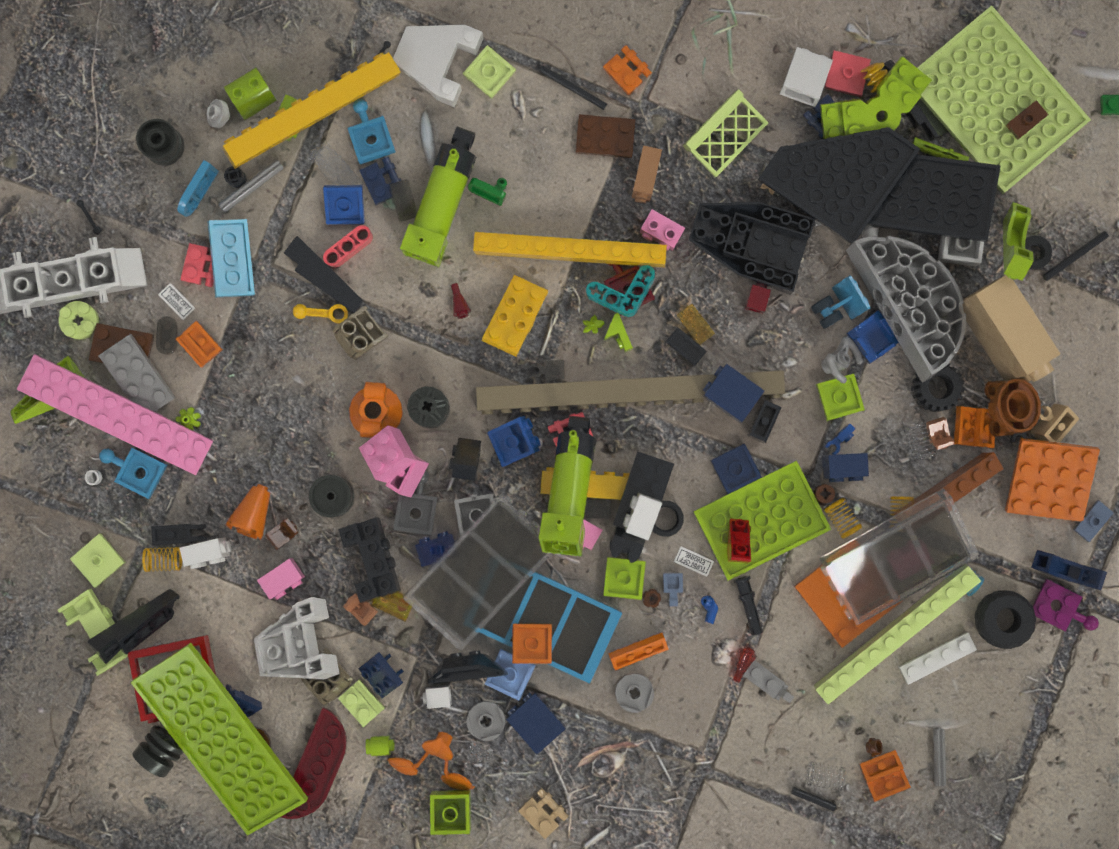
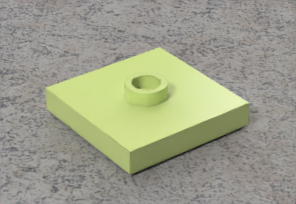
(97, 560)

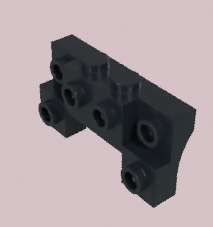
(376, 559)

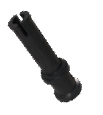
(747, 596)

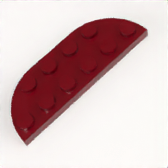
(320, 763)

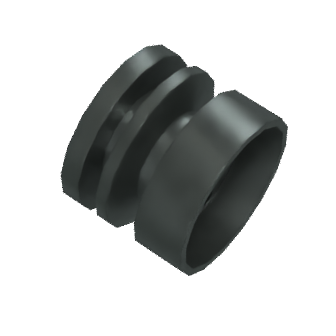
(439, 410)
(157, 752)

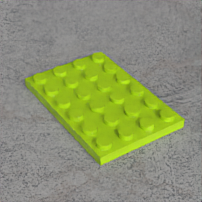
(779, 514)

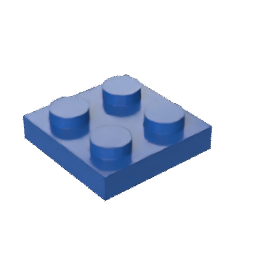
(344, 204)

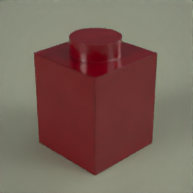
(757, 298)

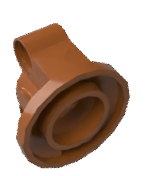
(1012, 406)

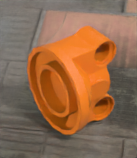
(390, 409)

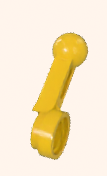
(301, 311)

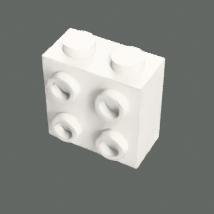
(200, 553)

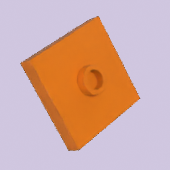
(531, 643)

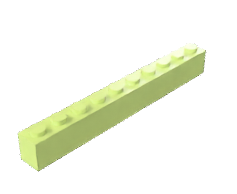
(896, 633)

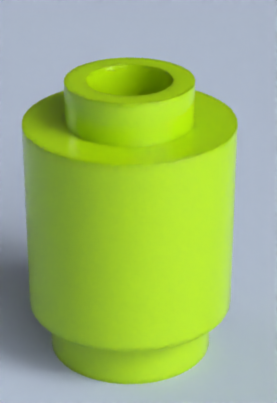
(380, 746)

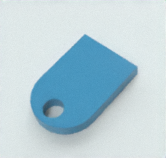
(197, 188)

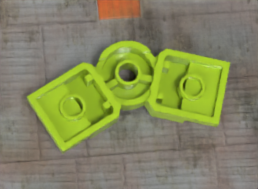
(895, 95)

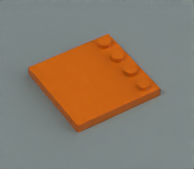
(824, 604)

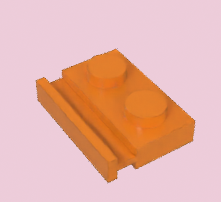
(199, 344)

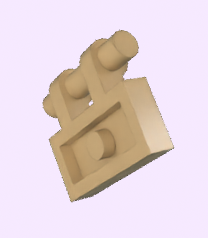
(539, 817)

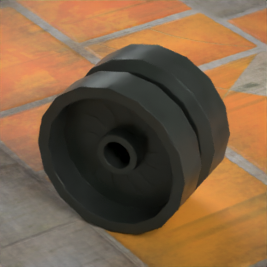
(342, 492)

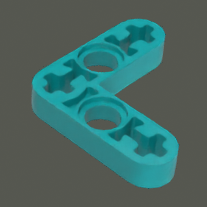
(622, 300)

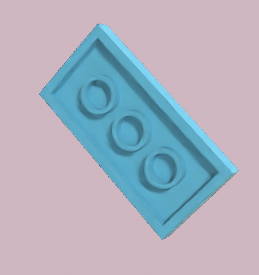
(231, 258)

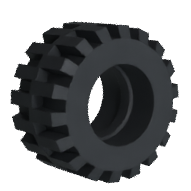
(953, 393)

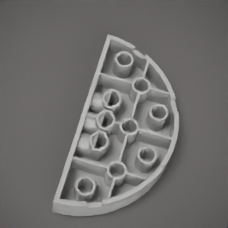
(915, 299)

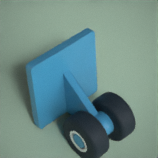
(849, 297)

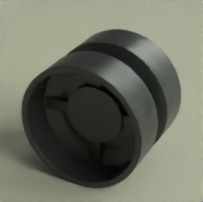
(160, 142)

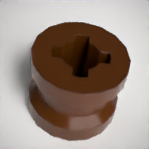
(820, 493)

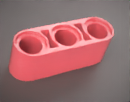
(338, 248)

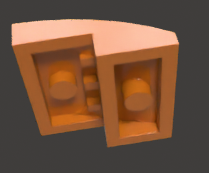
(973, 427)
(884, 776)

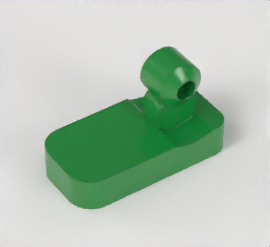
(491, 193)

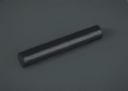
(814, 799)

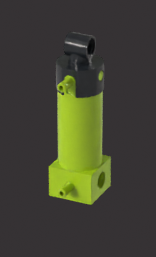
(451, 170)
(563, 525)

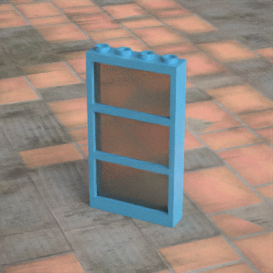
(578, 623)

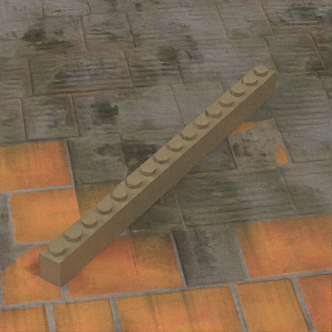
(611, 392)

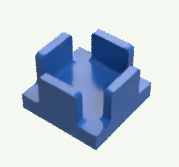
(873, 337)

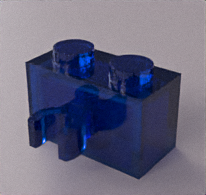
(431, 550)

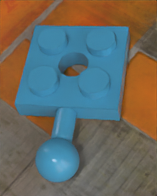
(361, 132)
(127, 474)

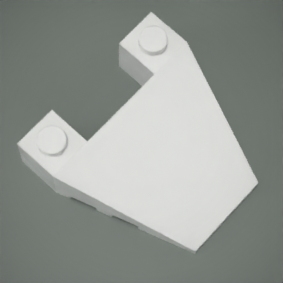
(428, 53)
(291, 645)

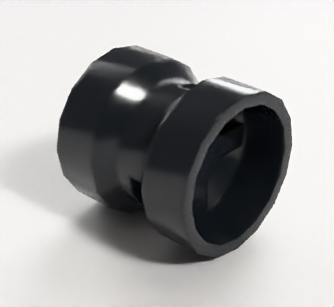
(239, 177)

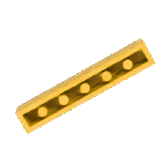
(600, 486)

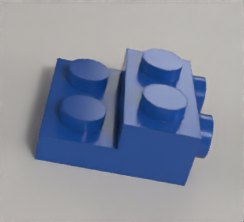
(514, 440)

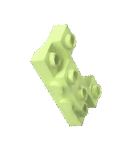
(94, 619)

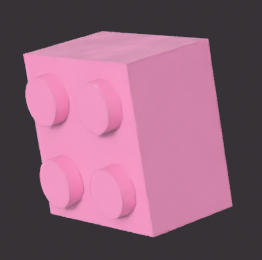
(387, 454)

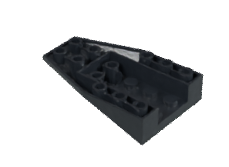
(754, 240)

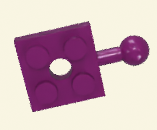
(1069, 603)

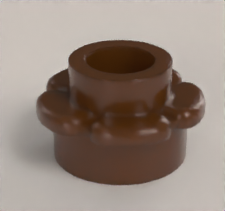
(656, 598)
(874, 747)

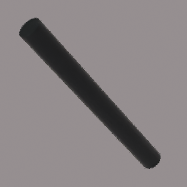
(572, 87)
(1076, 255)

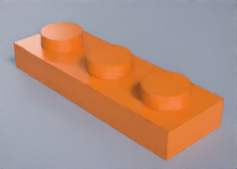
(638, 651)

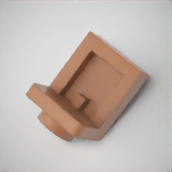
(939, 433)
(361, 611)

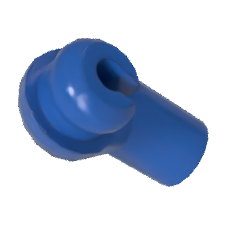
(711, 608)

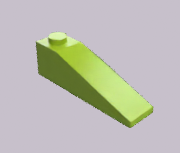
(31, 407)

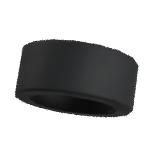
(678, 525)

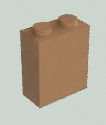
(646, 174)

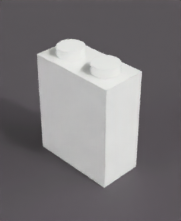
(806, 77)

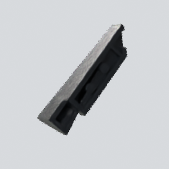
(922, 116)
(321, 275)
(134, 627)

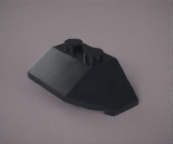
(466, 668)

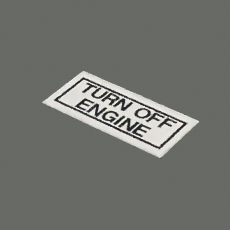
(176, 301)
(693, 561)

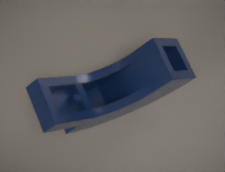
(1068, 570)

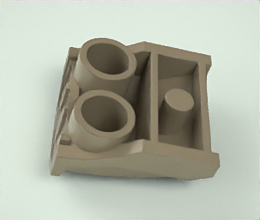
(358, 333)
(329, 688)

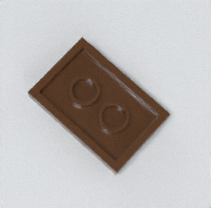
(605, 136)
(107, 336)

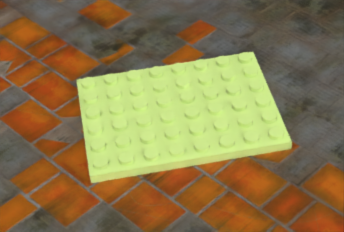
(984, 83)

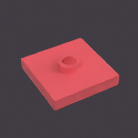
(846, 75)

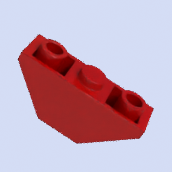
(739, 541)

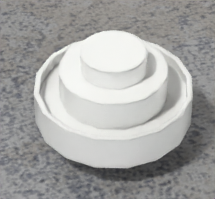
(218, 113)

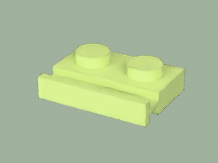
(361, 703)

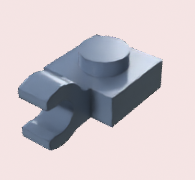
(673, 584)

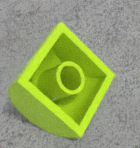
(250, 93)

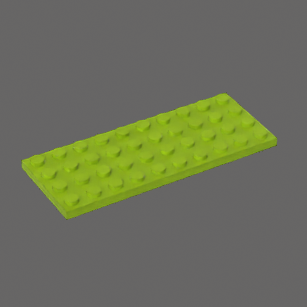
(219, 739)

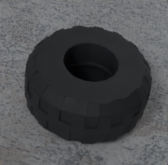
(1022, 626)

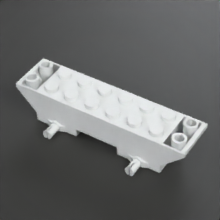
(70, 278)

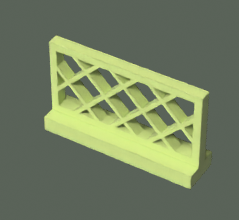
(714, 121)

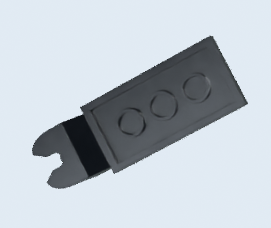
(648, 477)

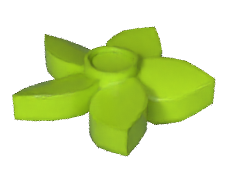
(592, 325)

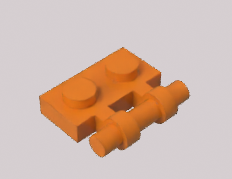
(623, 74)

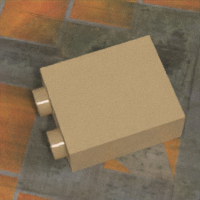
(1010, 331)

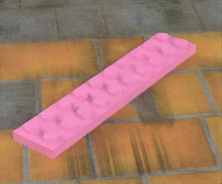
(114, 414)

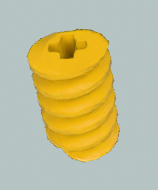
(875, 75)

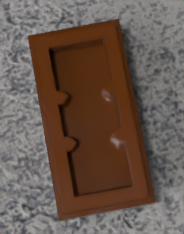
(1027, 120)

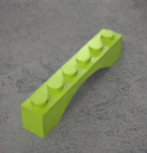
(1015, 257)

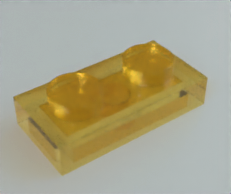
(695, 324)

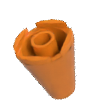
(251, 513)

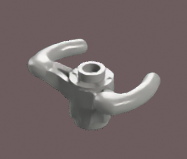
(840, 359)

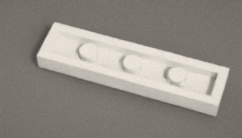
(937, 658)

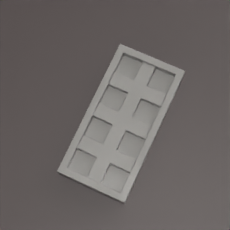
(136, 374)

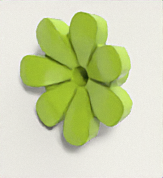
(192, 418)

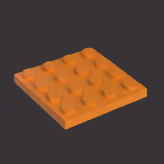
(1052, 479)

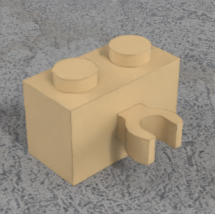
(1054, 423)

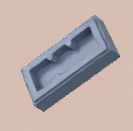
(1093, 521)

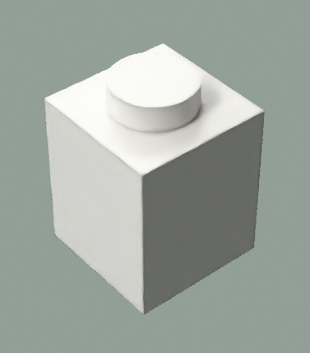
(437, 696)

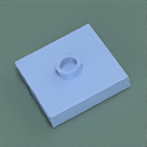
(517, 678)

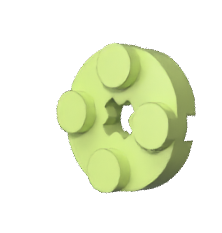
(72, 329)

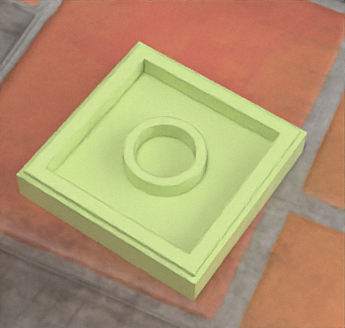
(489, 72)

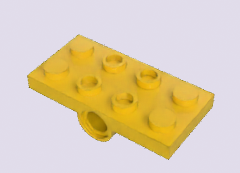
(515, 315)

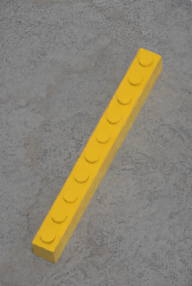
(311, 110)
(569, 249)

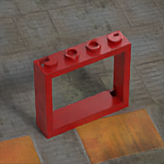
(133, 657)

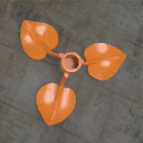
(440, 748)

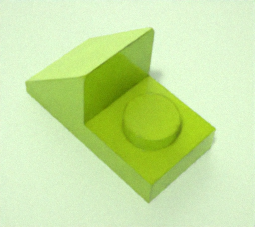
(617, 328)

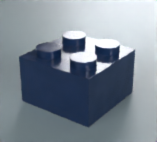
(845, 466)

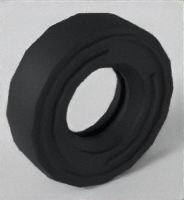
(1046, 251)

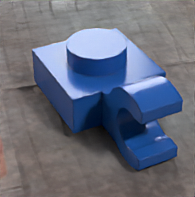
(844, 435)

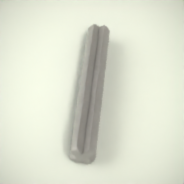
(250, 186)

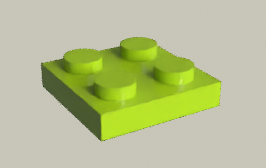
(840, 398)
(624, 578)

